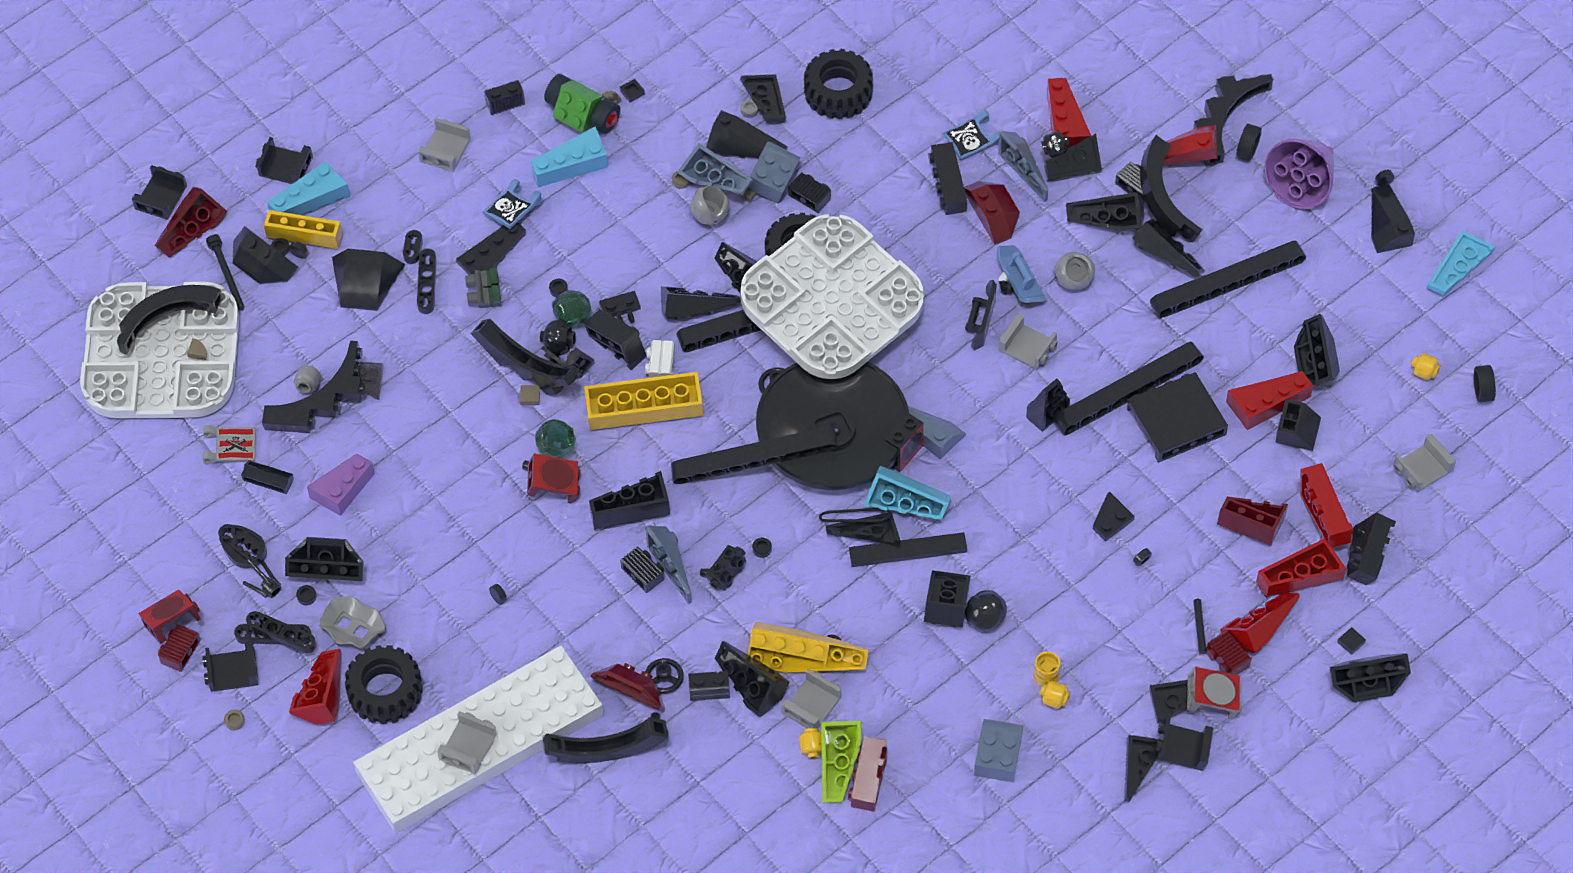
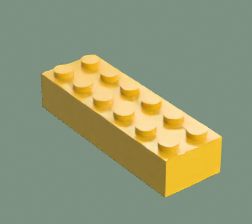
(643, 400)

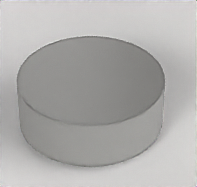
(749, 109)

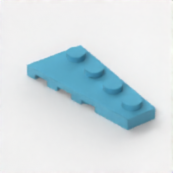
(1460, 260)

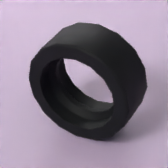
(1248, 141)
(1484, 383)

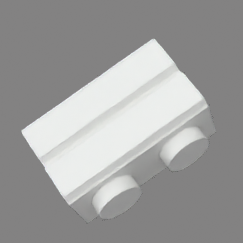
(661, 358)

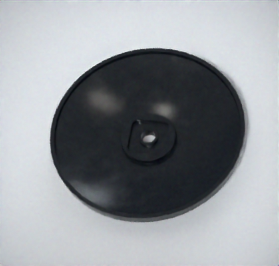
(859, 405)

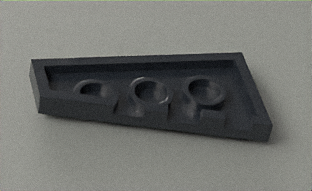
(491, 249)

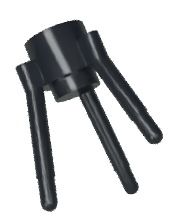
(270, 587)

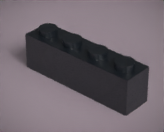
(948, 178)

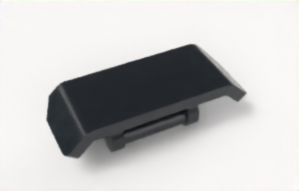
(981, 330)

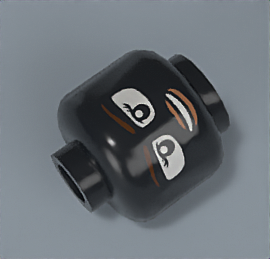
(1055, 144)

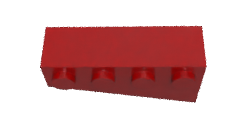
(1267, 398)

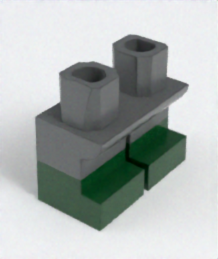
(487, 288)

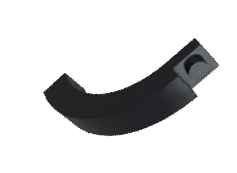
(1156, 194)
(164, 302)
(608, 747)

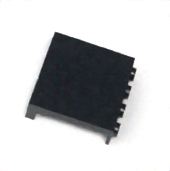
(1178, 416)

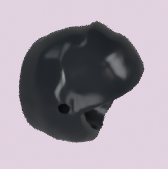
(986, 610)

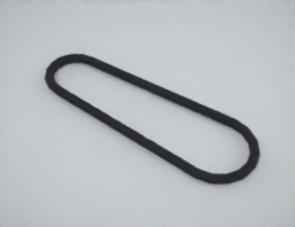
(854, 520)

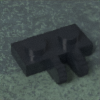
(620, 305)

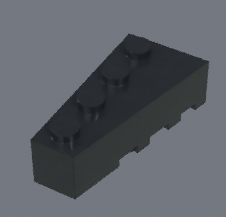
(631, 503)

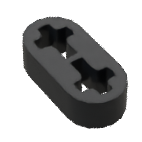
(408, 246)

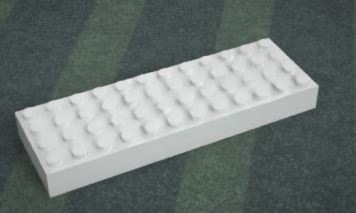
(523, 706)

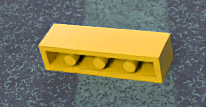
(303, 229)

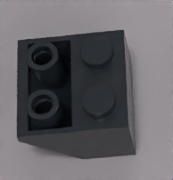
(1298, 425)

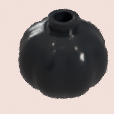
(558, 336)

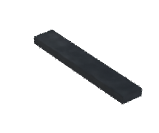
(908, 550)

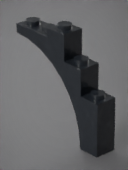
(1230, 96)
(527, 365)
(300, 415)

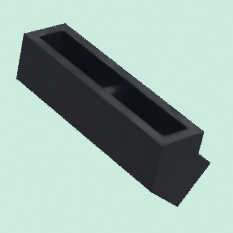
(267, 477)

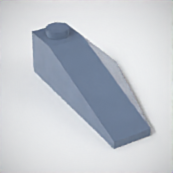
(707, 169)

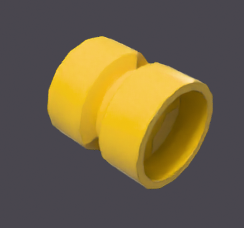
(1046, 668)

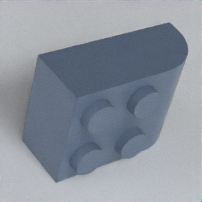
(773, 171)
(998, 750)

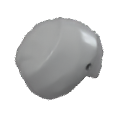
(709, 205)
(1074, 270)

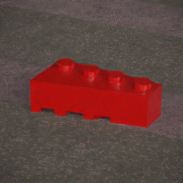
(1065, 112)
(1324, 505)
(1302, 569)

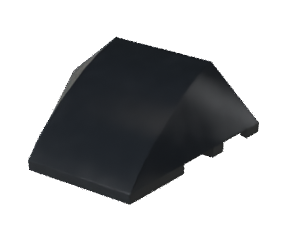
(364, 277)

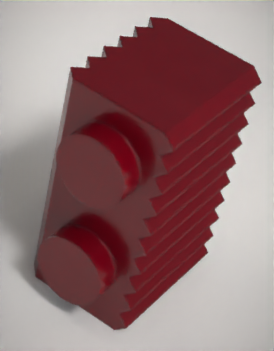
(178, 647)
(1228, 654)

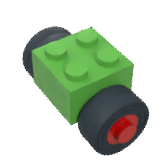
(580, 105)

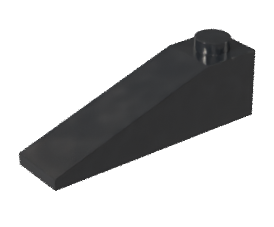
(737, 137)
(1112, 212)
(1159, 242)
(733, 263)
(681, 303)
(755, 681)

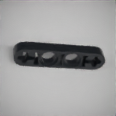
(426, 281)
(272, 628)
(280, 633)

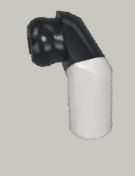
(1004, 285)

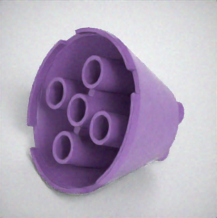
(1300, 172)

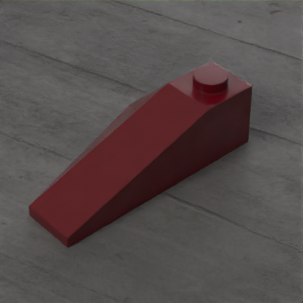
(191, 219)

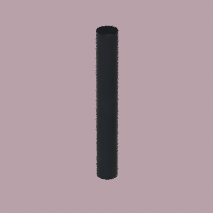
(1199, 626)

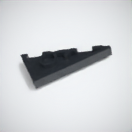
(872, 531)
(1139, 760)

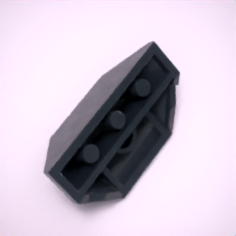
(260, 259)
(1316, 351)
(324, 560)
(1370, 676)

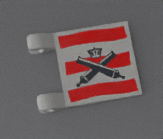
(232, 444)

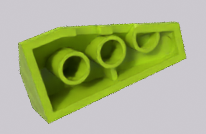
(839, 753)

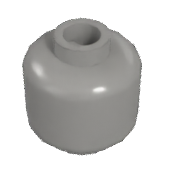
(307, 379)

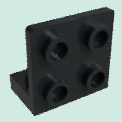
(574, 358)

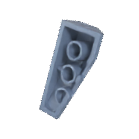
(1019, 157)
(938, 434)
(665, 550)

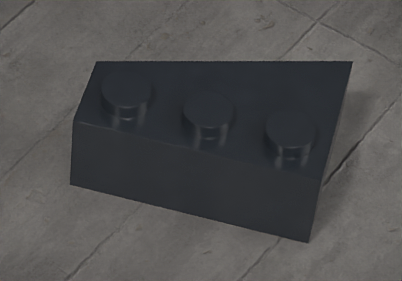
(617, 336)

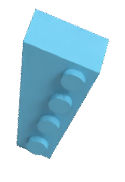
(570, 159)

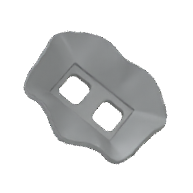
(359, 615)

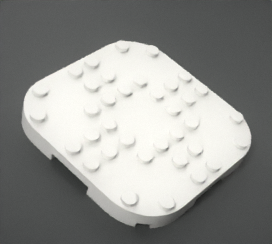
(831, 296)
(156, 373)

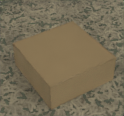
(529, 395)

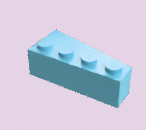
(311, 191)
(905, 495)

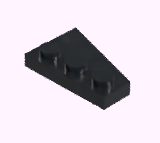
(766, 95)
(1077, 160)
(1169, 699)

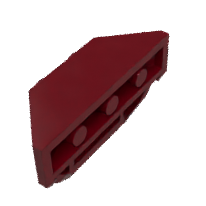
(994, 209)
(631, 684)

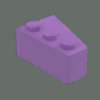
(342, 484)

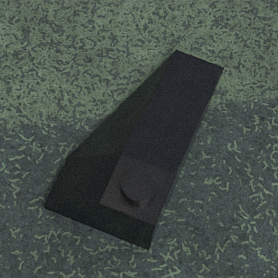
(1389, 221)
(1047, 405)

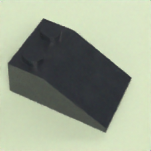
(947, 598)

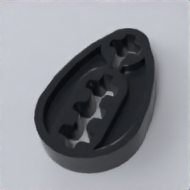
(242, 535)

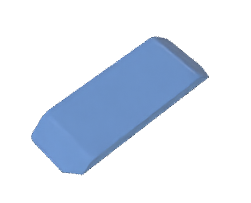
(1019, 274)

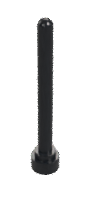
(214, 243)

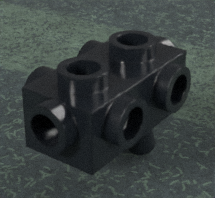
(725, 567)

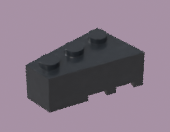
(1367, 548)

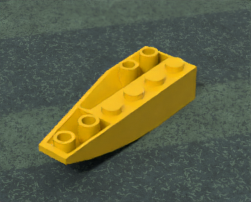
(798, 650)

